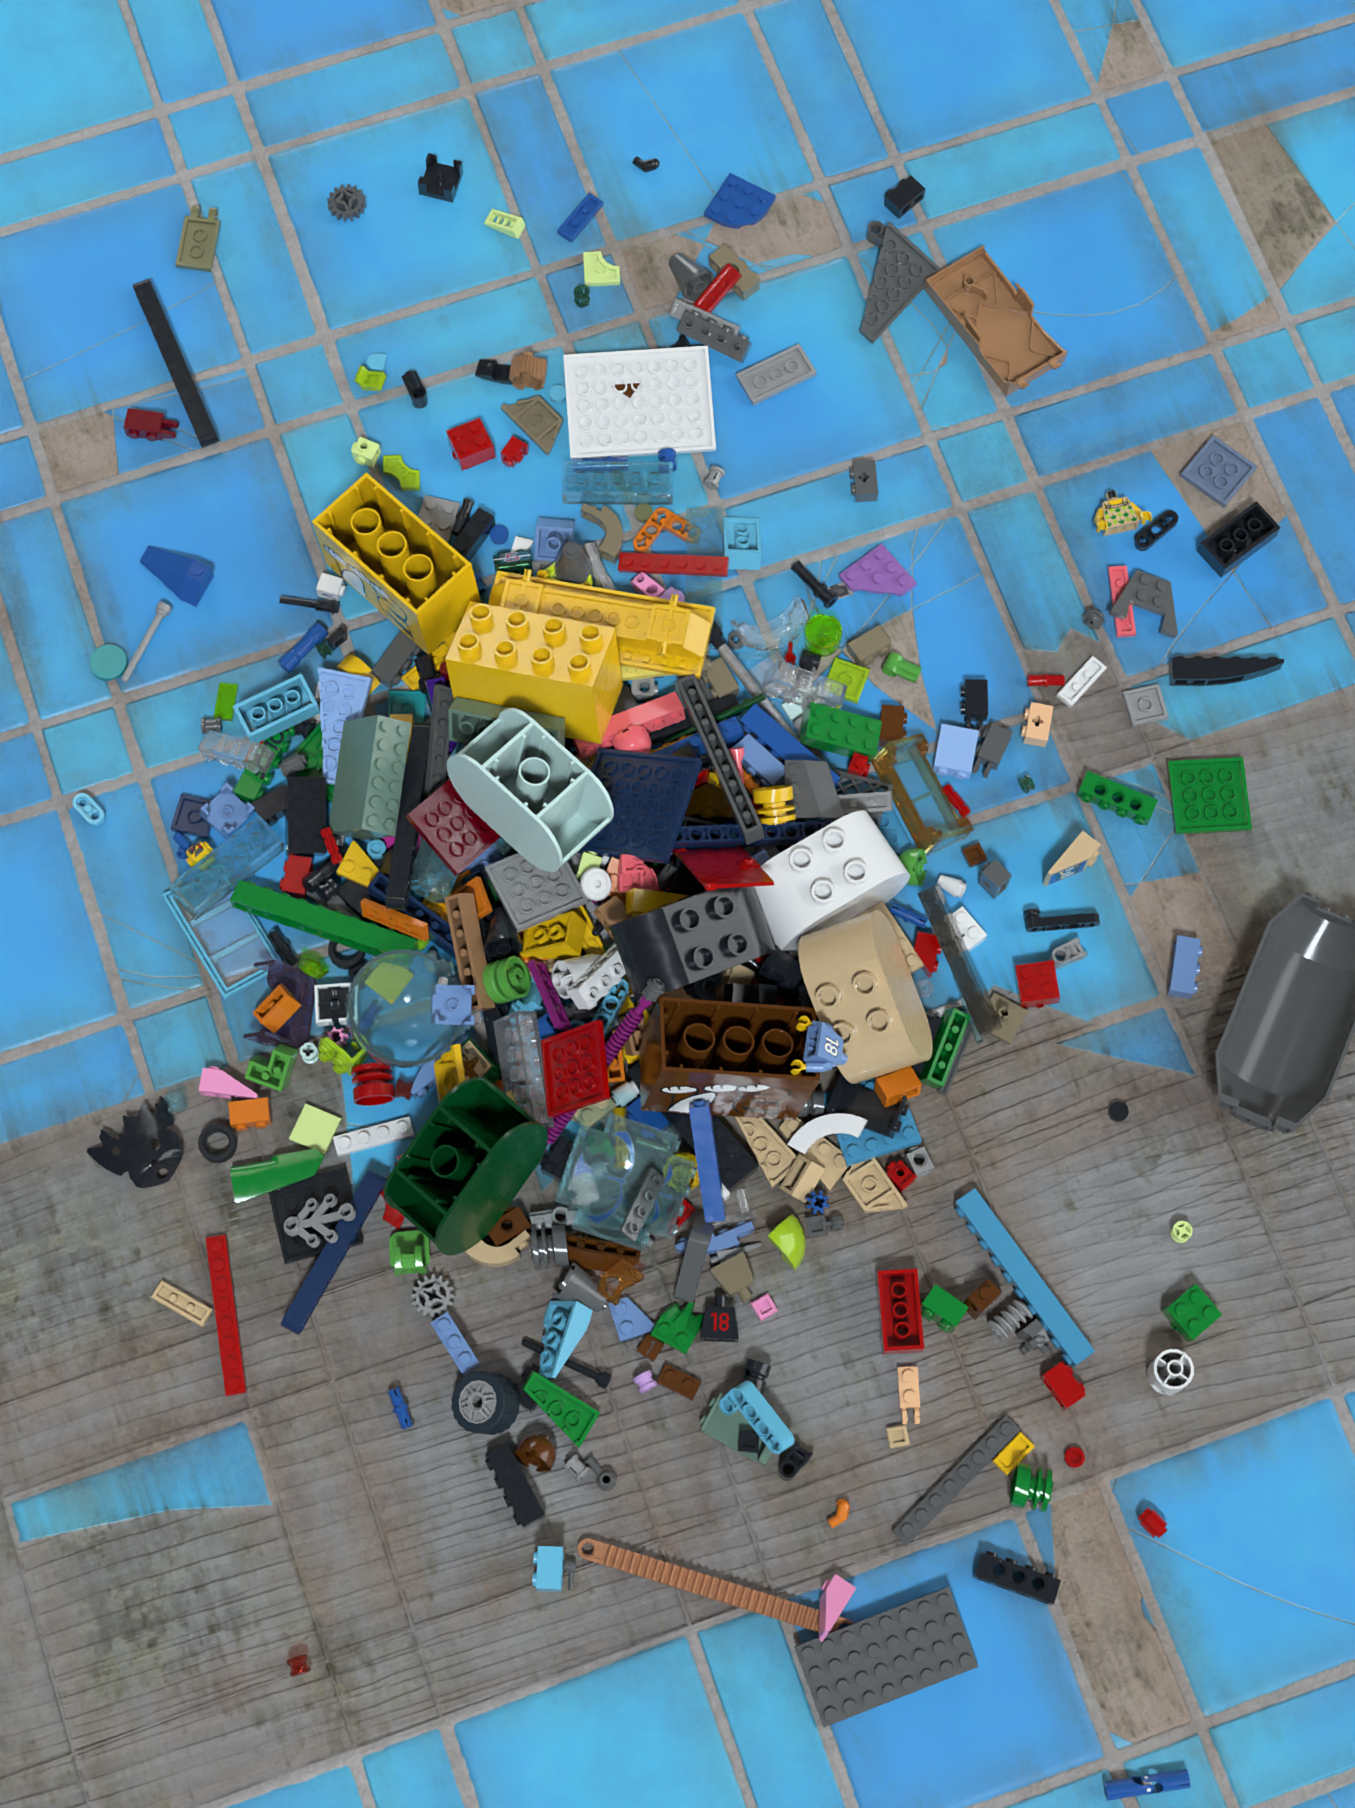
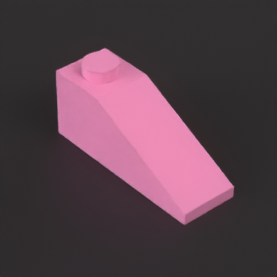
(220, 1084)
(832, 1602)

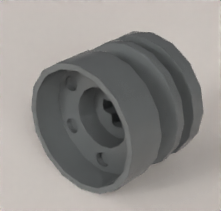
(549, 1247)

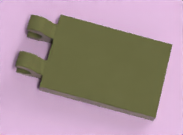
(198, 240)

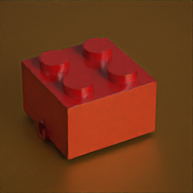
(470, 444)
(1037, 984)

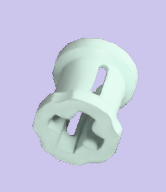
(313, 1058)

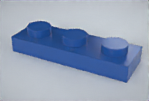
(580, 217)

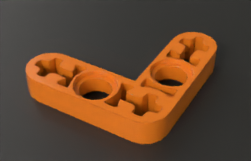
(664, 523)

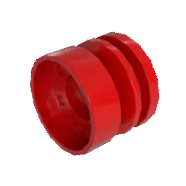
(372, 1084)

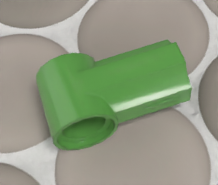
(897, 666)

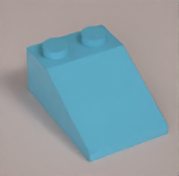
(742, 542)

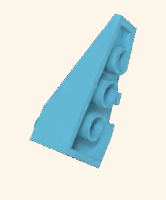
(564, 1328)

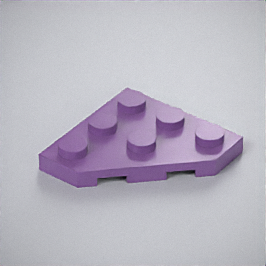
(878, 574)

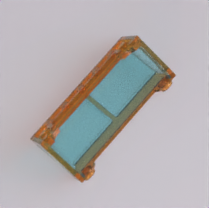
(919, 794)

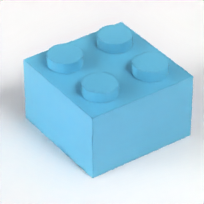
(549, 1569)

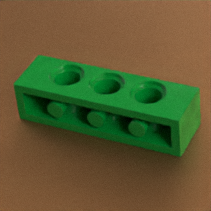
(1112, 789)

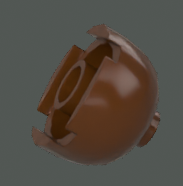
(536, 1451)

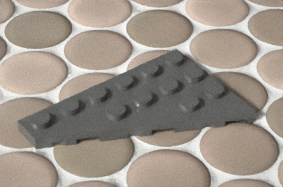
(895, 283)

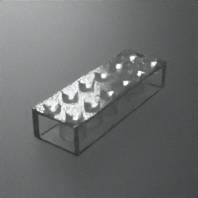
(522, 1063)

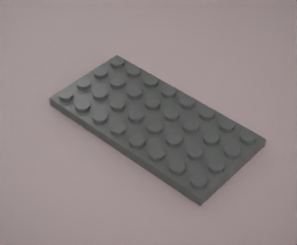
(886, 1656)

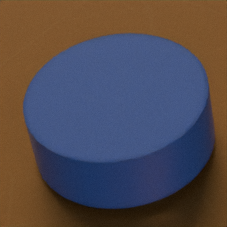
(499, 534)

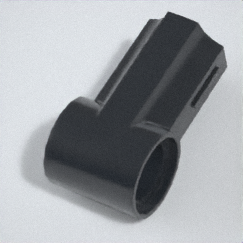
(415, 389)
(810, 661)

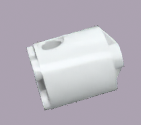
(569, 970)
(1170, 1372)

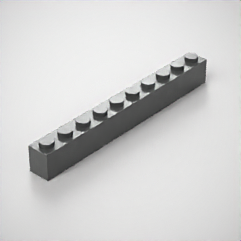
(720, 759)

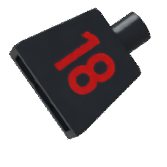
(719, 1322)

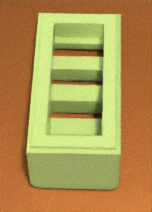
(513, 230)

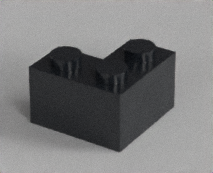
(751, 993)

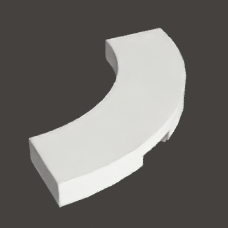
(826, 1125)

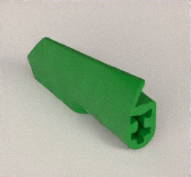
(266, 1176)

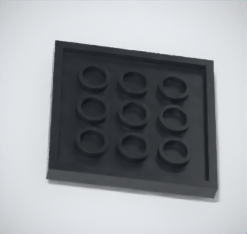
(292, 1199)

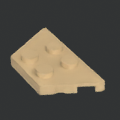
(872, 1188)

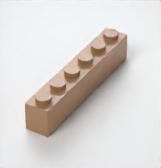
(468, 947)

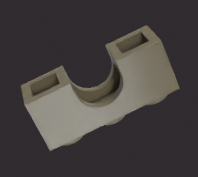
(748, 283)

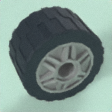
(485, 1403)

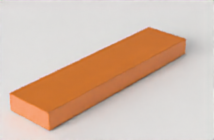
(394, 919)

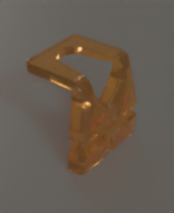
(627, 1275)

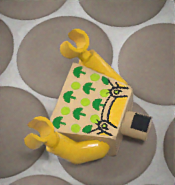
(1119, 515)

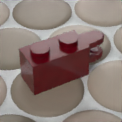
(148, 425)

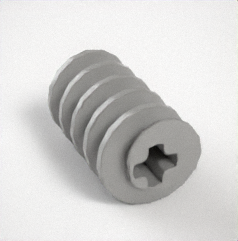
(1009, 1319)

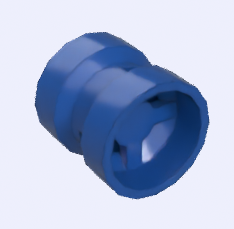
(668, 455)

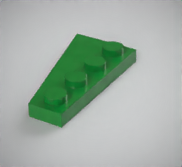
(564, 1409)

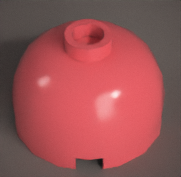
(635, 740)

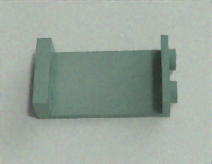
(726, 1430)

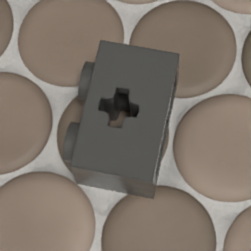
(866, 490)
(994, 878)

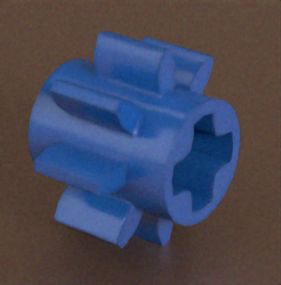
(812, 1199)

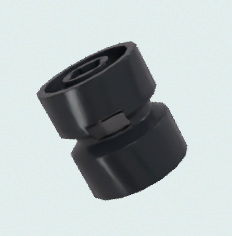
(756, 1373)

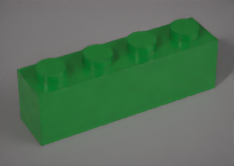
(944, 1048)

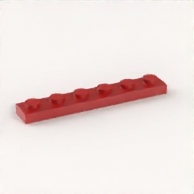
(673, 564)

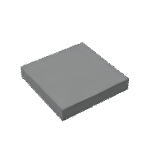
(1145, 705)

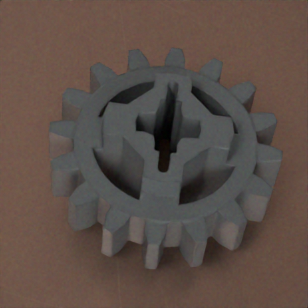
(355, 201)

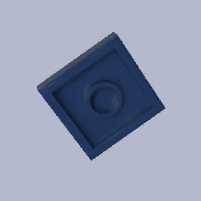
(188, 819)

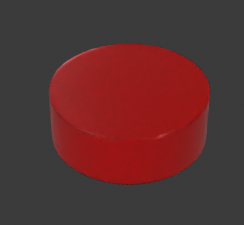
(1074, 1457)

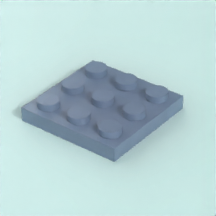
(1218, 471)

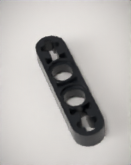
(1062, 922)

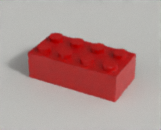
(899, 1311)

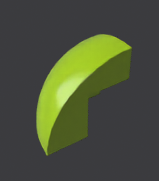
(790, 1241)

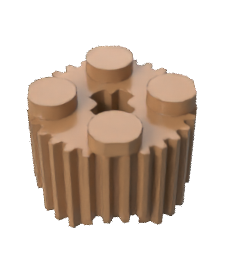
(528, 371)

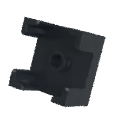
(440, 180)

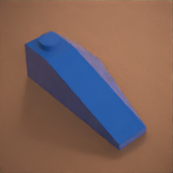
(178, 573)

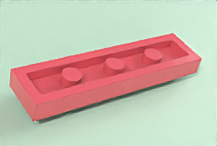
(1118, 580)

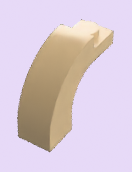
(499, 1256)

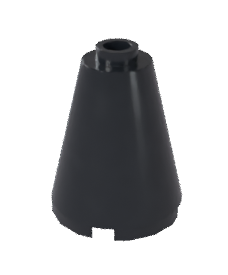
(501, 936)

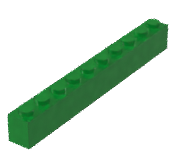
(318, 920)

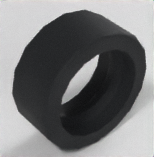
(341, 963)
(214, 1129)

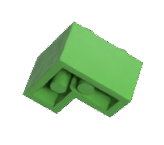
(274, 1071)

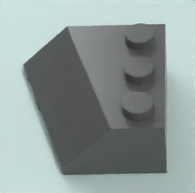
(812, 790)

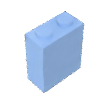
(955, 751)

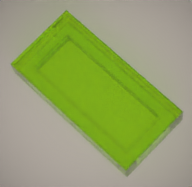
(225, 701)

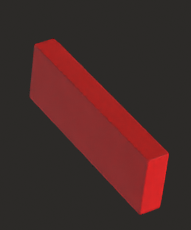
(718, 289)

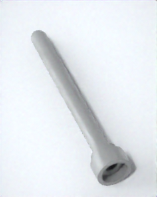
(162, 611)

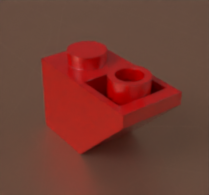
(927, 948)

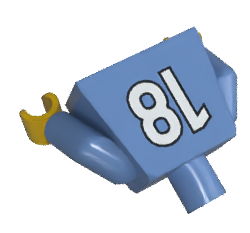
(822, 1047)

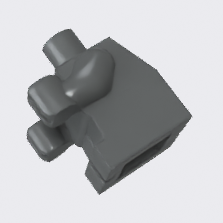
(1034, 1338)

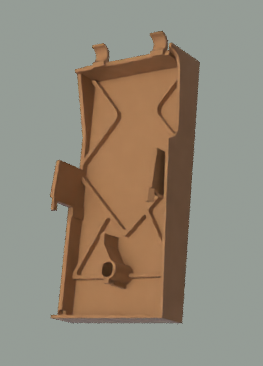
(994, 321)

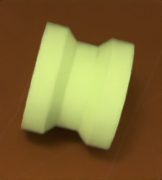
(1183, 1228)

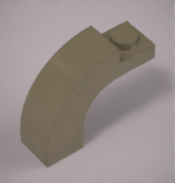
(609, 522)

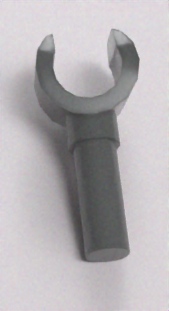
(570, 1567)

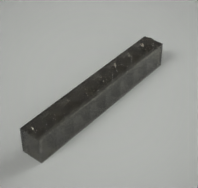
(959, 960)

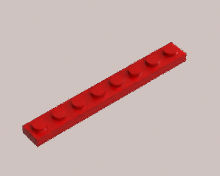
(226, 1315)

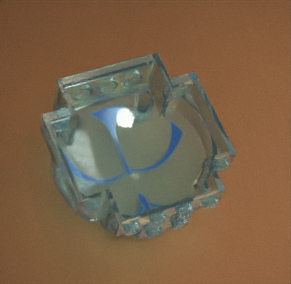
(608, 1172)

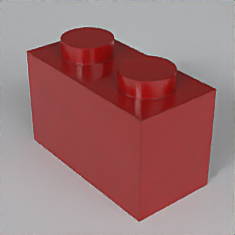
(295, 870)
(1063, 1385)

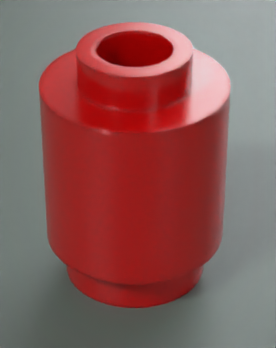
(1152, 1523)

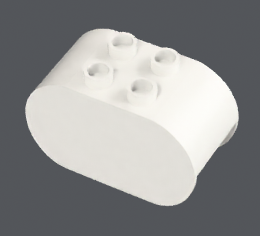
(829, 879)

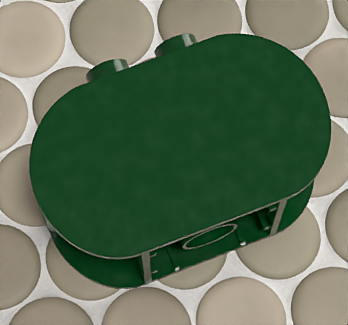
(466, 1165)

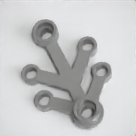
(318, 1219)

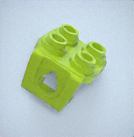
(341, 1061)

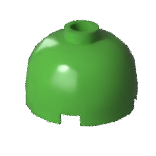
(913, 861)

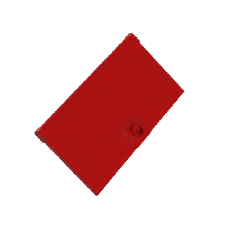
(724, 867)

